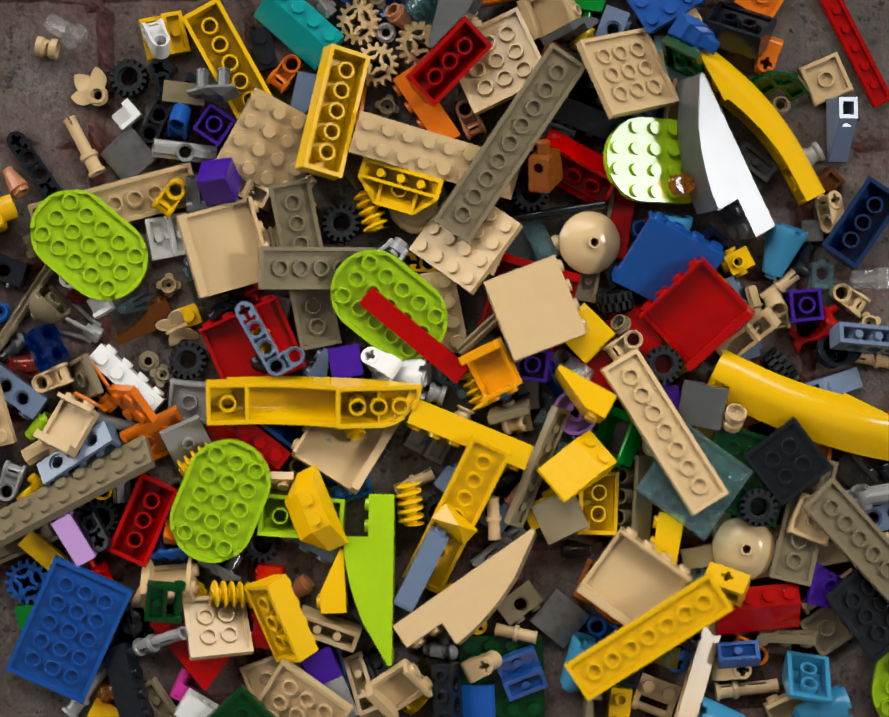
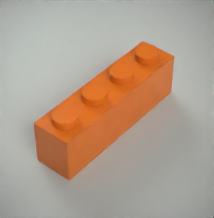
(429, 117)

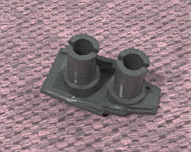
(222, 91)
(227, 573)

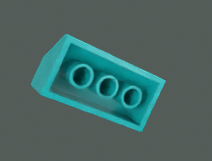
(299, 28)

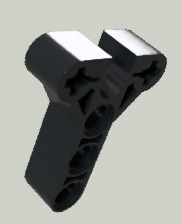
(151, 122)

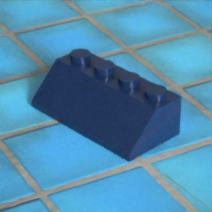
(859, 225)

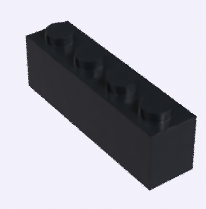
(585, 117)
(127, 681)

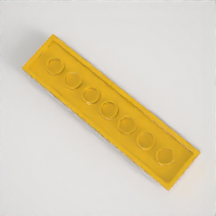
(467, 494)
(648, 636)

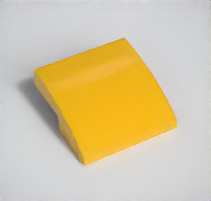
(175, 29)
(596, 336)

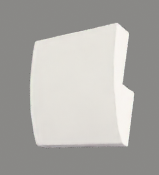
(164, 237)

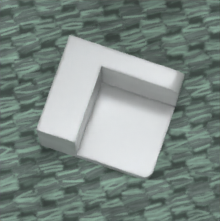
(127, 115)
(100, 308)

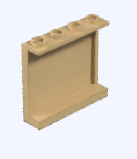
(222, 246)
(535, 308)
(342, 460)
(632, 577)

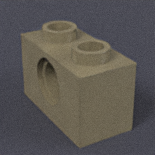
(529, 594)

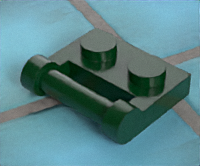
(157, 601)

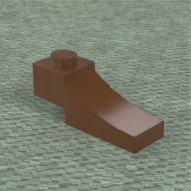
(157, 309)

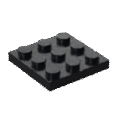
(788, 461)

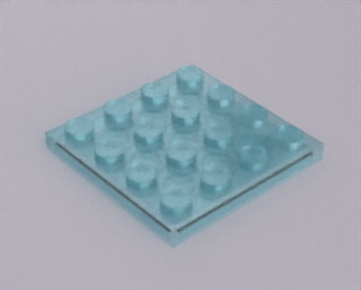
(659, 490)

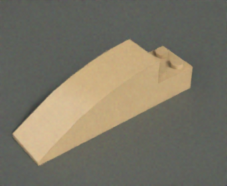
(469, 600)

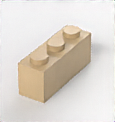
(332, 629)

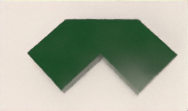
(789, 83)

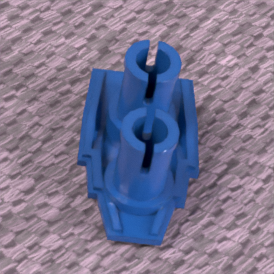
(694, 33)
(171, 555)

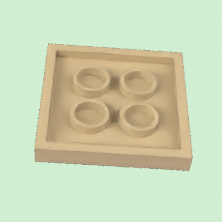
(216, 630)

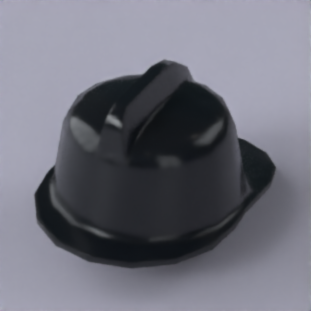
(833, 358)
(133, 624)

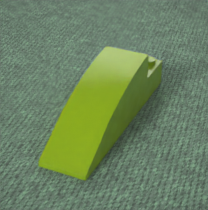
(372, 571)

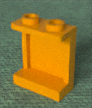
(492, 370)

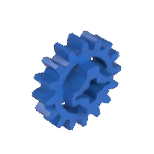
(19, 578)

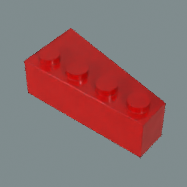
(263, 570)
(203, 670)

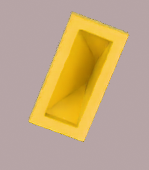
(454, 523)

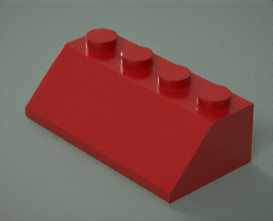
(448, 61)
(582, 169)
(272, 450)
(143, 519)
(763, 610)

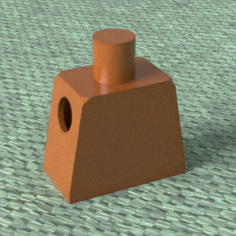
(544, 168)

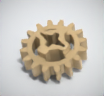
(361, 14)
(408, 42)
(380, 56)

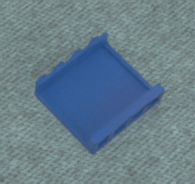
(661, 253)

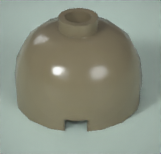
(47, 304)

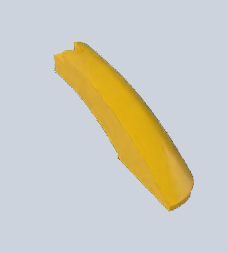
(764, 121)
(309, 401)
(824, 415)

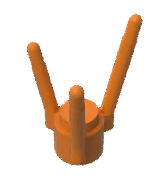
(106, 403)

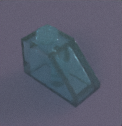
(539, 240)

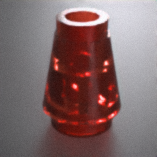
(22, 364)

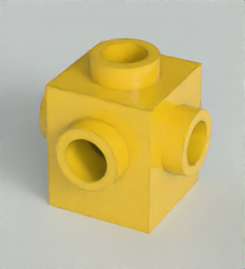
(743, 259)

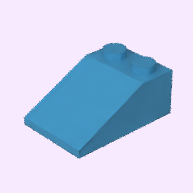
(807, 677)

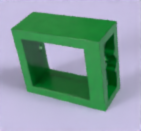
(632, 439)

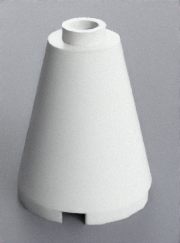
(413, 371)

